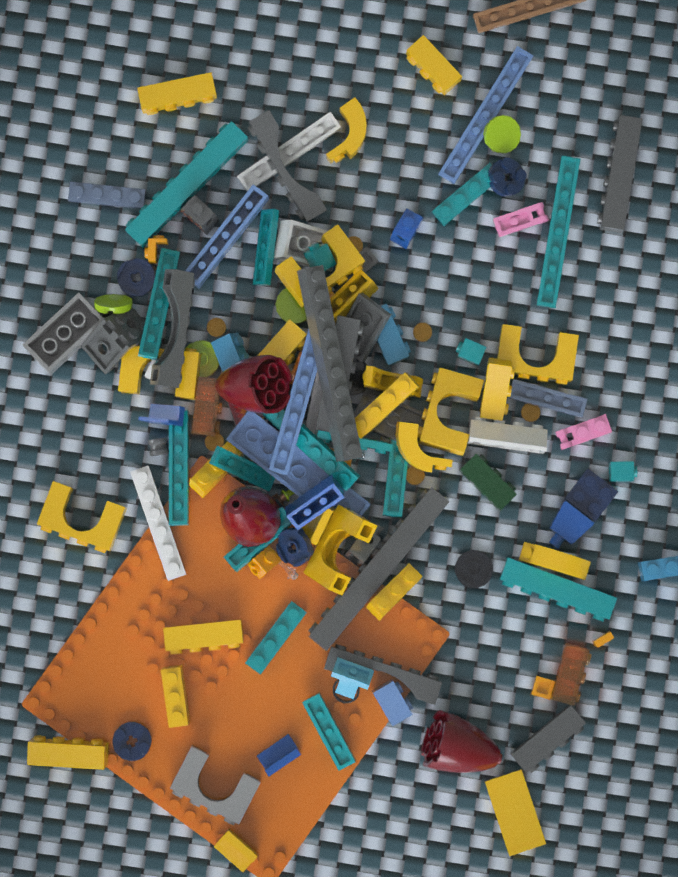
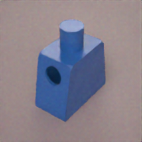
(406, 228)
(568, 525)

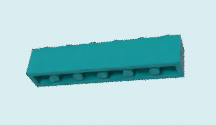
(557, 588)

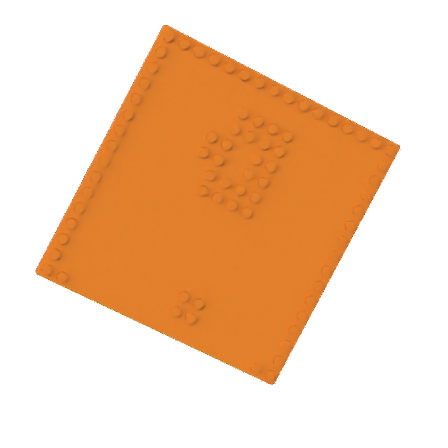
(114, 677)

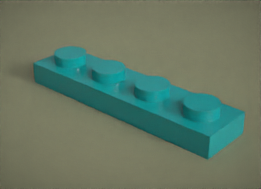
(463, 196)
(265, 247)
(365, 443)
(242, 468)
(395, 483)
(242, 555)
(276, 637)
(329, 731)

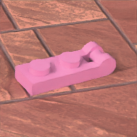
(520, 219)
(584, 431)

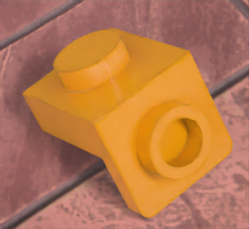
(151, 250)
(264, 562)

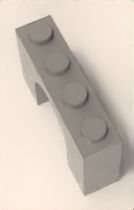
(187, 784)

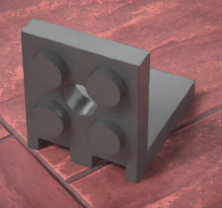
(116, 336)

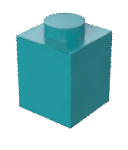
(320, 255)
(470, 351)
(622, 471)

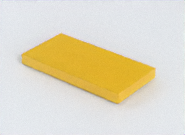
(515, 812)

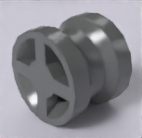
(158, 447)

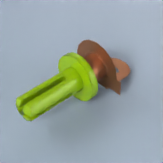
(283, 496)

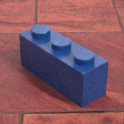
(314, 502)

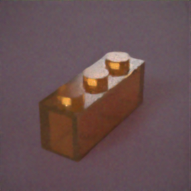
(206, 408)
(570, 674)

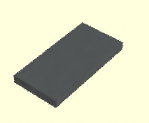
(387, 427)

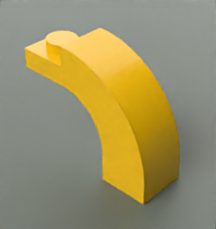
(356, 120)
(380, 380)
(408, 446)
(554, 560)

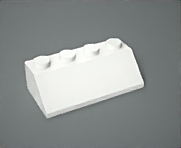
(507, 436)

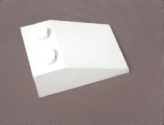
(295, 239)

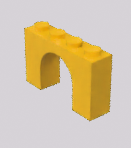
(344, 253)
(133, 367)
(559, 369)
(434, 433)
(54, 518)
(322, 564)

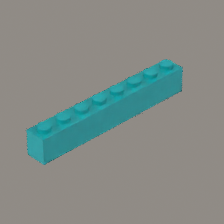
(186, 184)

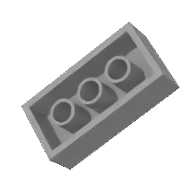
(63, 334)

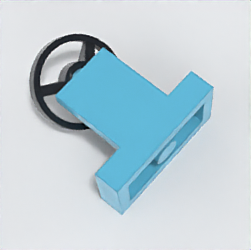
(350, 678)

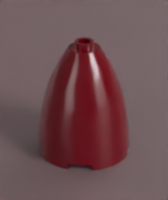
(256, 384)
(250, 516)
(458, 746)

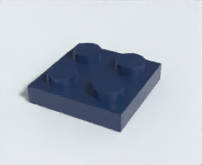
(591, 495)

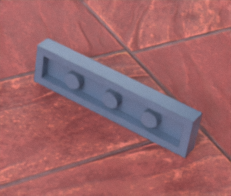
(106, 195)
(548, 398)

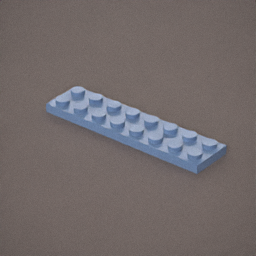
(257, 441)

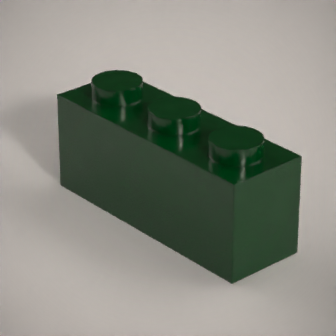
(488, 481)

